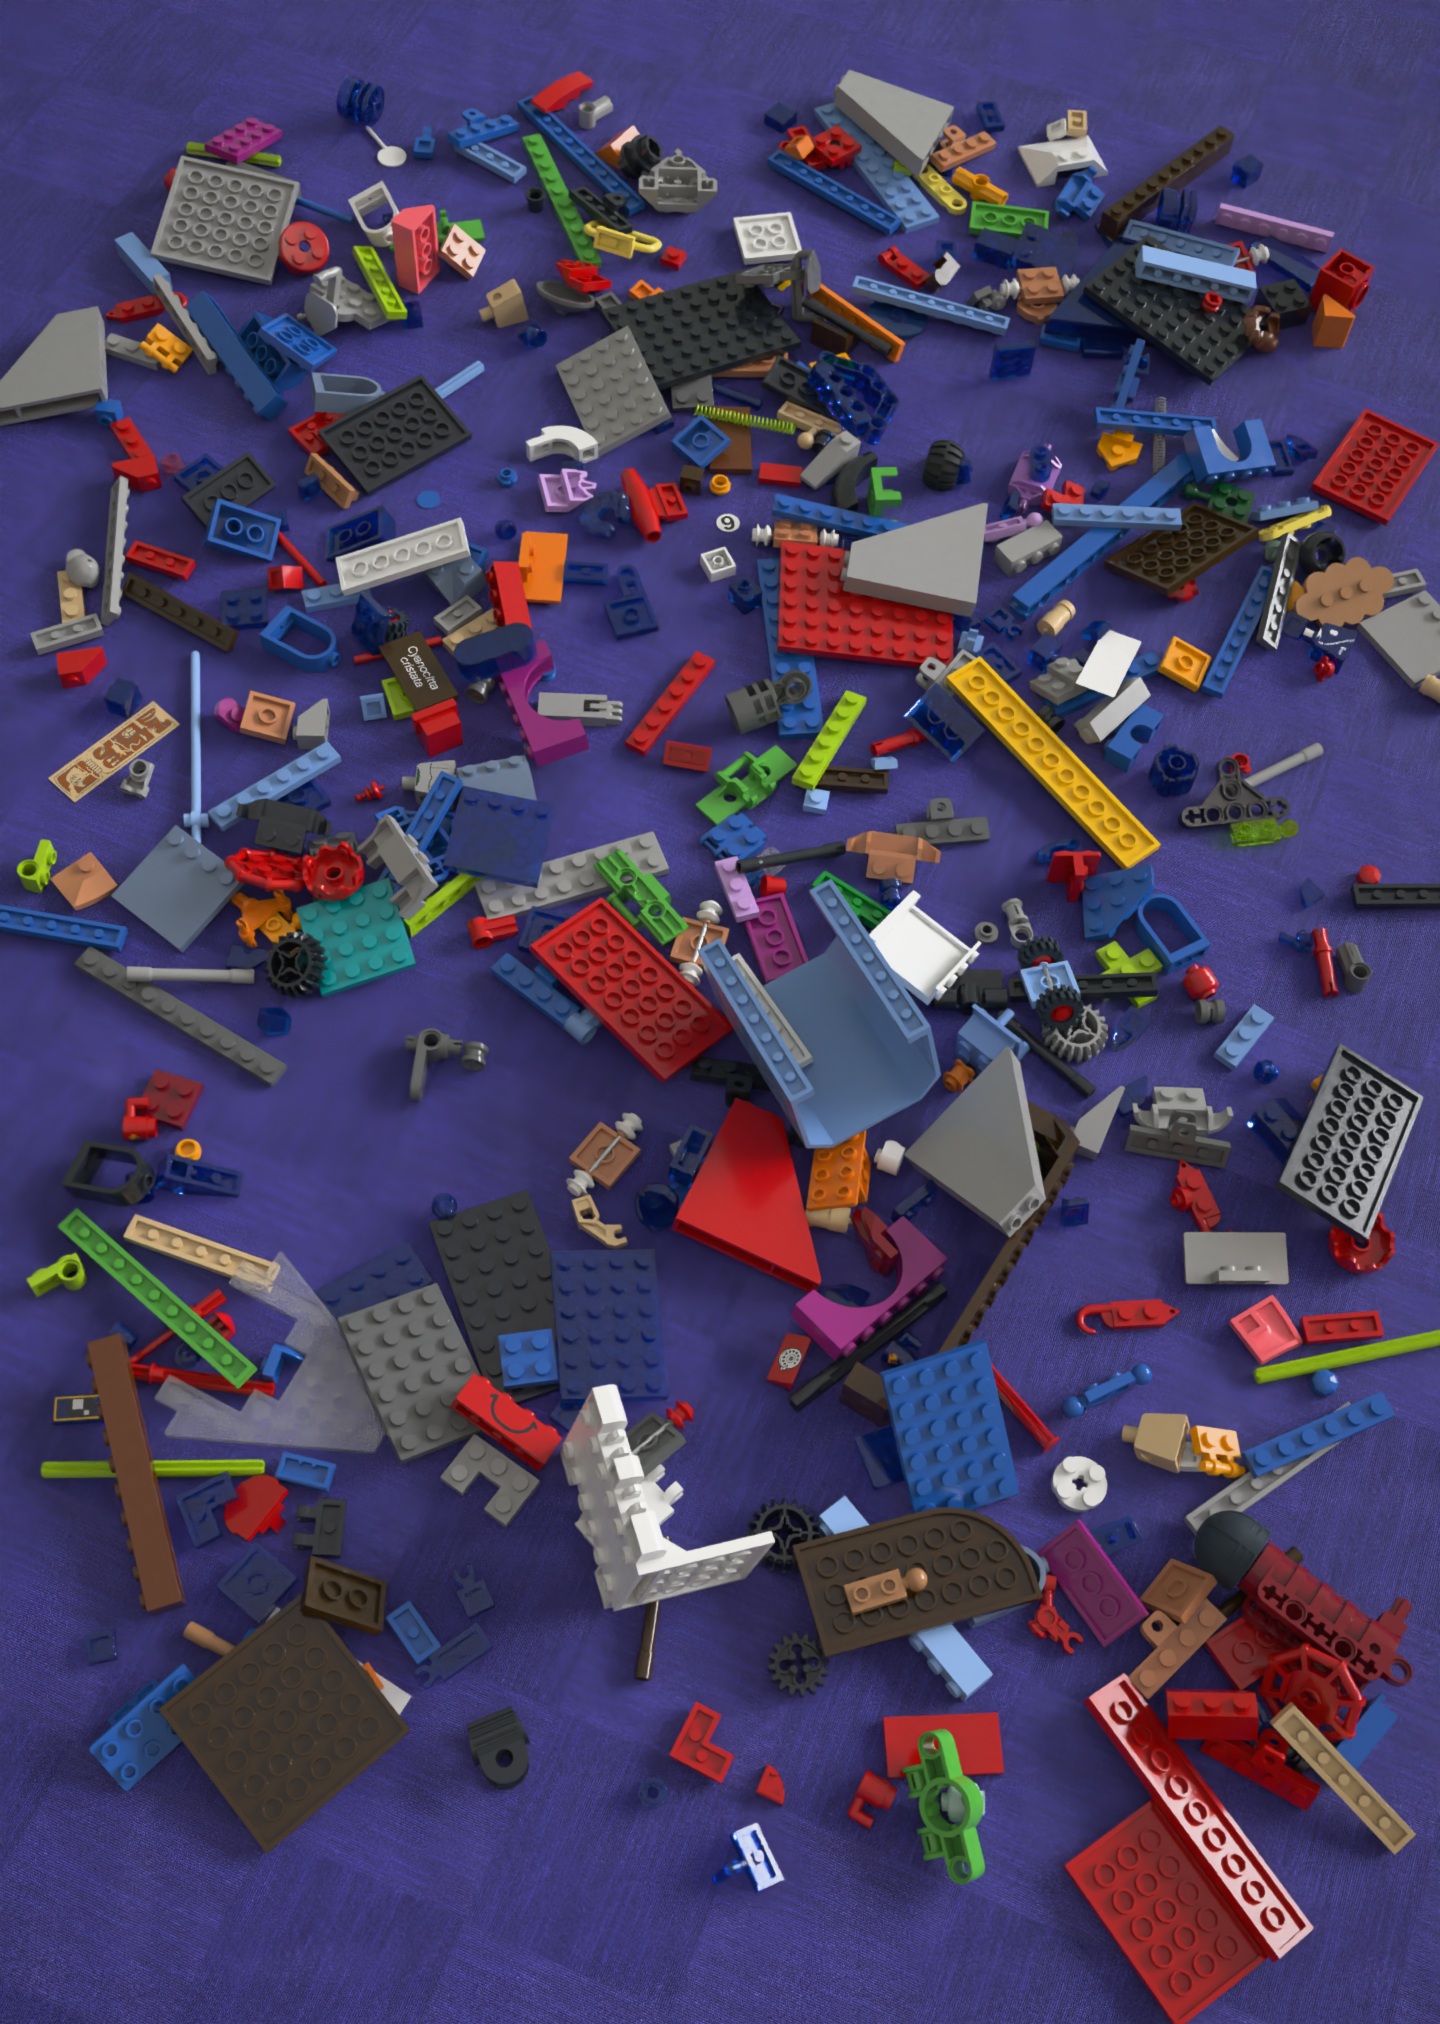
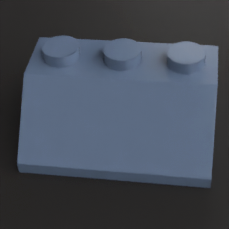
(503, 776)

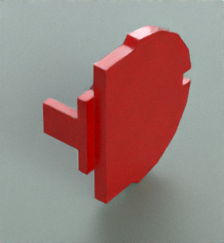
(256, 1508)

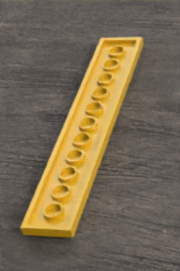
(1053, 763)

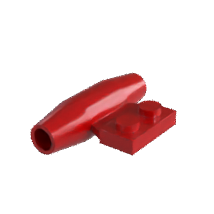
(649, 505)

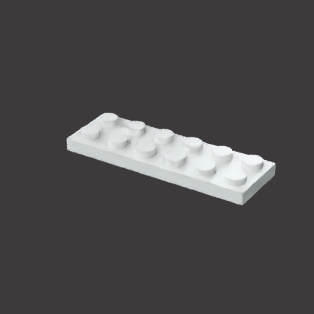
(402, 556)

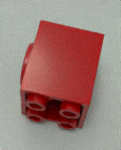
(1344, 280)

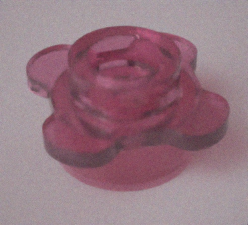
(172, 463)

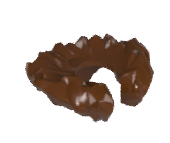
(1263, 341)

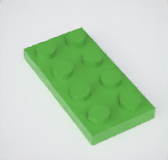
(1004, 218)

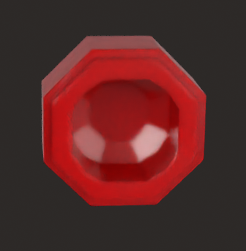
(1368, 875)

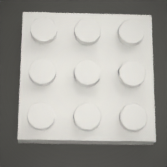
(766, 238)

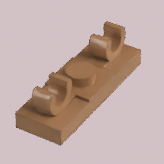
(331, 481)

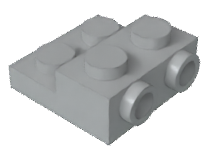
(1059, 681)

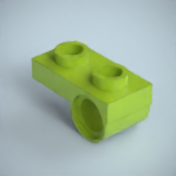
(39, 867)
(56, 1274)

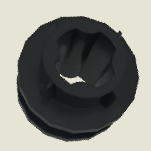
(639, 156)

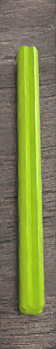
(1347, 1357)
(163, 1468)

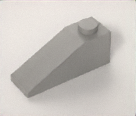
(831, 459)
(1094, 1125)

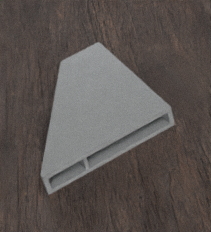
(894, 117)
(59, 370)
(923, 563)
(986, 1148)

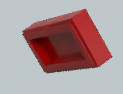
(780, 475)

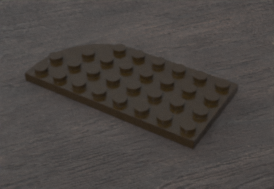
(969, 1567)

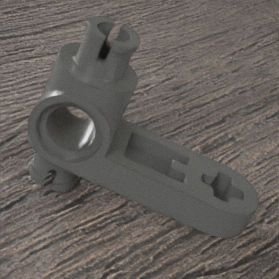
(425, 1054)

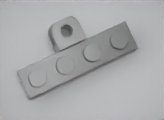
(940, 673)

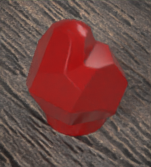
(1185, 593)

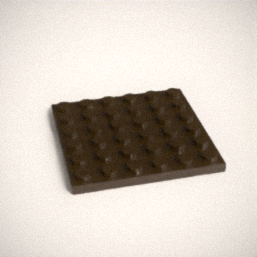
(284, 1722)

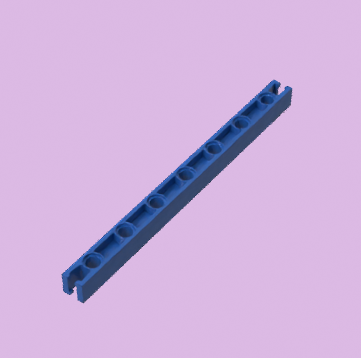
(1097, 541)

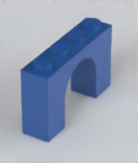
(1211, 465)

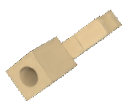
(601, 1232)

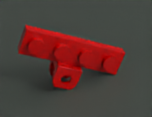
(1265, 1766)

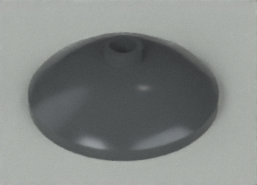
(564, 297)

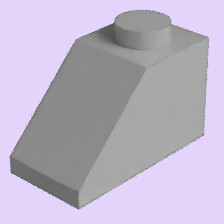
(313, 726)

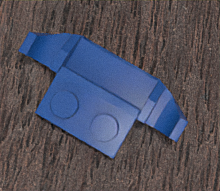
(1079, 195)

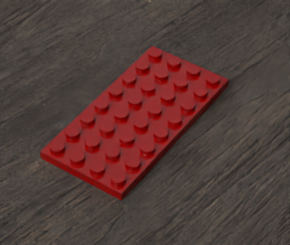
(632, 989)

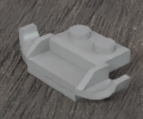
(1188, 1099)

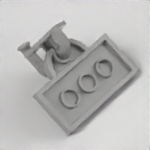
(337, 299)

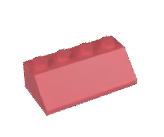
(416, 247)

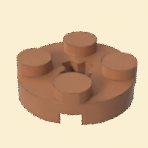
(1035, 313)

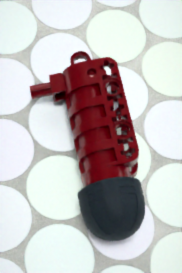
(1234, 1550)

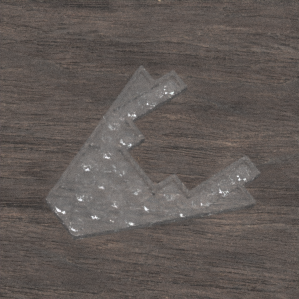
(324, 1401)

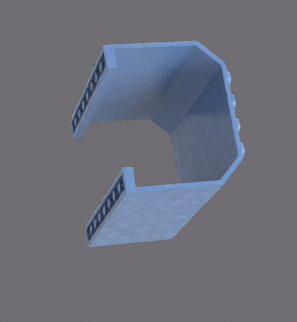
(852, 1016)

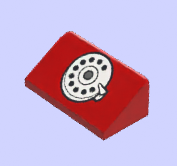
(789, 1360)

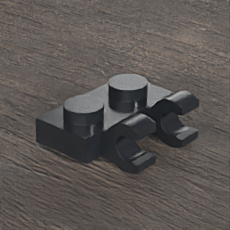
(328, 1531)

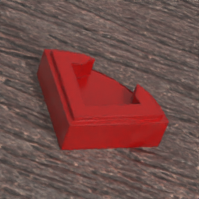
(771, 1786)

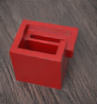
(438, 727)

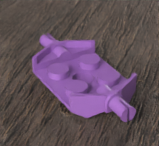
(1031, 491)

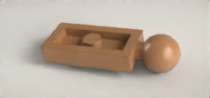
(883, 1589)

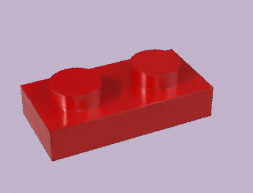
(687, 755)

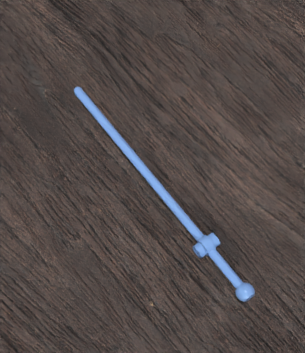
(196, 818)

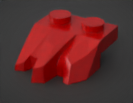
(582, 276)

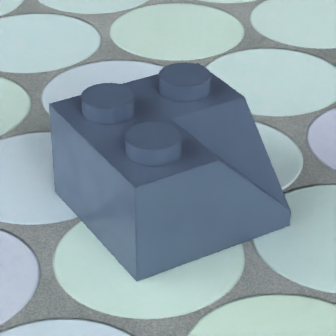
(457, 579)

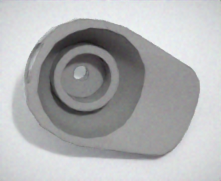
(82, 568)

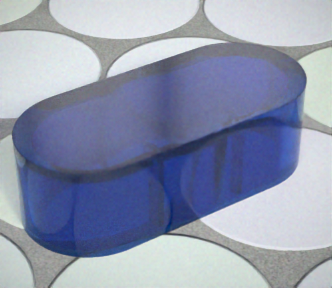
(495, 652)

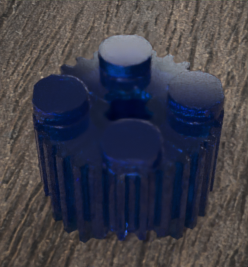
(1173, 771)

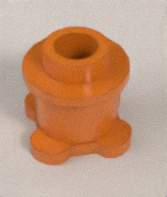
(958, 1076)

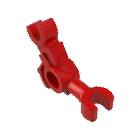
(1047, 1620)

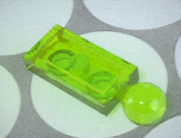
(1261, 831)

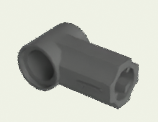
(1355, 970)

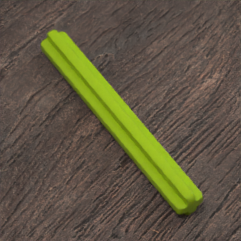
(258, 158)

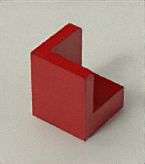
(285, 577)

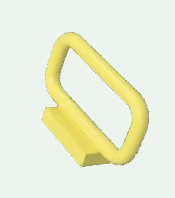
(620, 243)

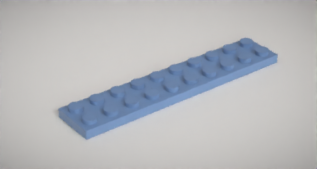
(876, 168)

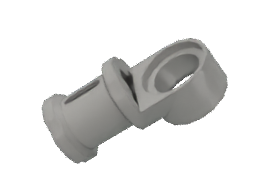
(1017, 921)

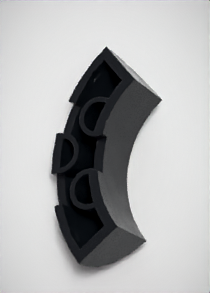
(851, 475)

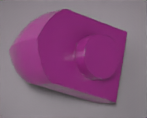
(229, 713)

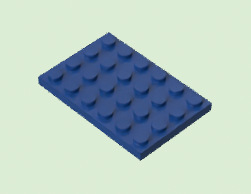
(950, 1429)

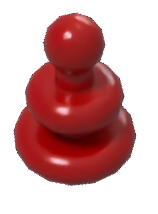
(368, 793)

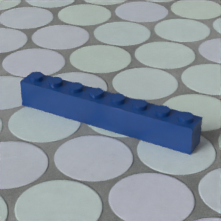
(236, 356)

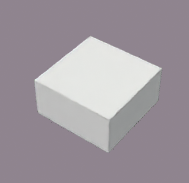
(717, 564)

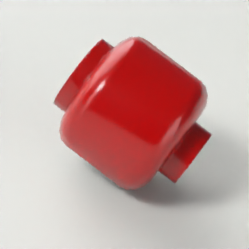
(1200, 982)

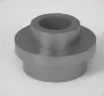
(986, 938)

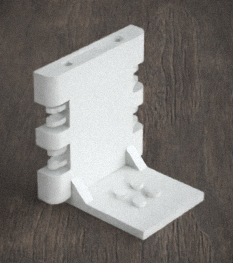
(628, 1542)

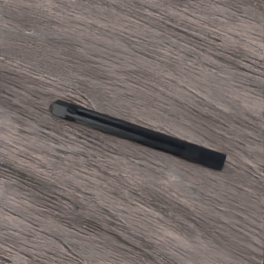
(883, 1334)

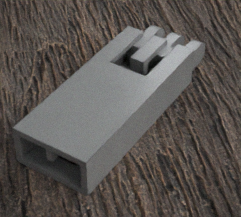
(572, 706)

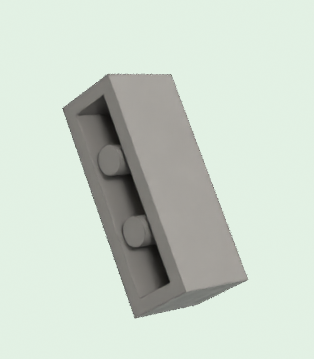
(1027, 548)

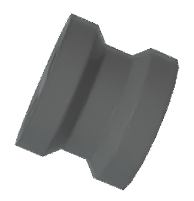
(474, 1056)

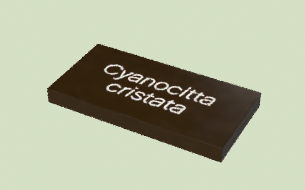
(417, 671)

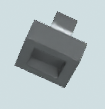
(981, 299)

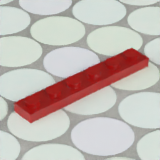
(670, 703)

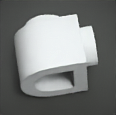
(890, 1157)

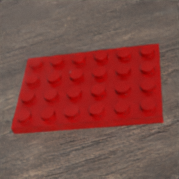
(1388, 449)
(1165, 1913)

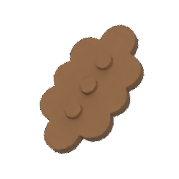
(1344, 593)

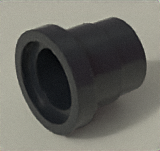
(535, 198)
(823, 437)

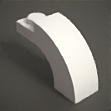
(562, 441)

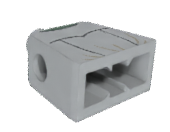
(425, 778)

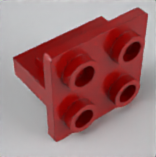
(1073, 869)

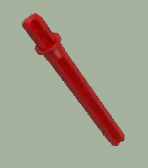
(158, 1374)

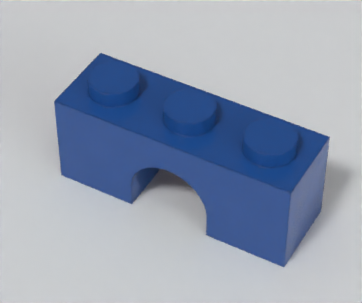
(1123, 749)

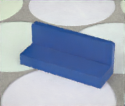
(1370, 1728)

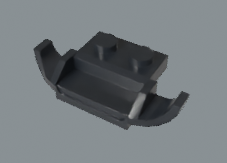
(283, 824)

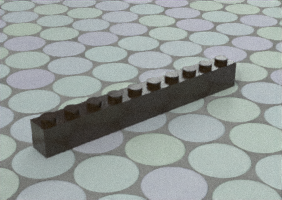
(1175, 174)

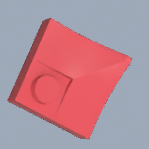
(1266, 1330)

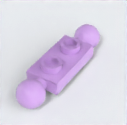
(1011, 527)

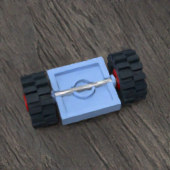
(1050, 983)

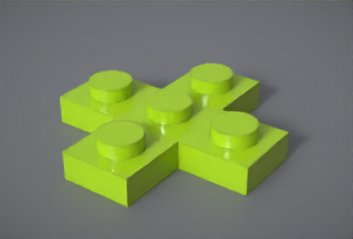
(1116, 961)

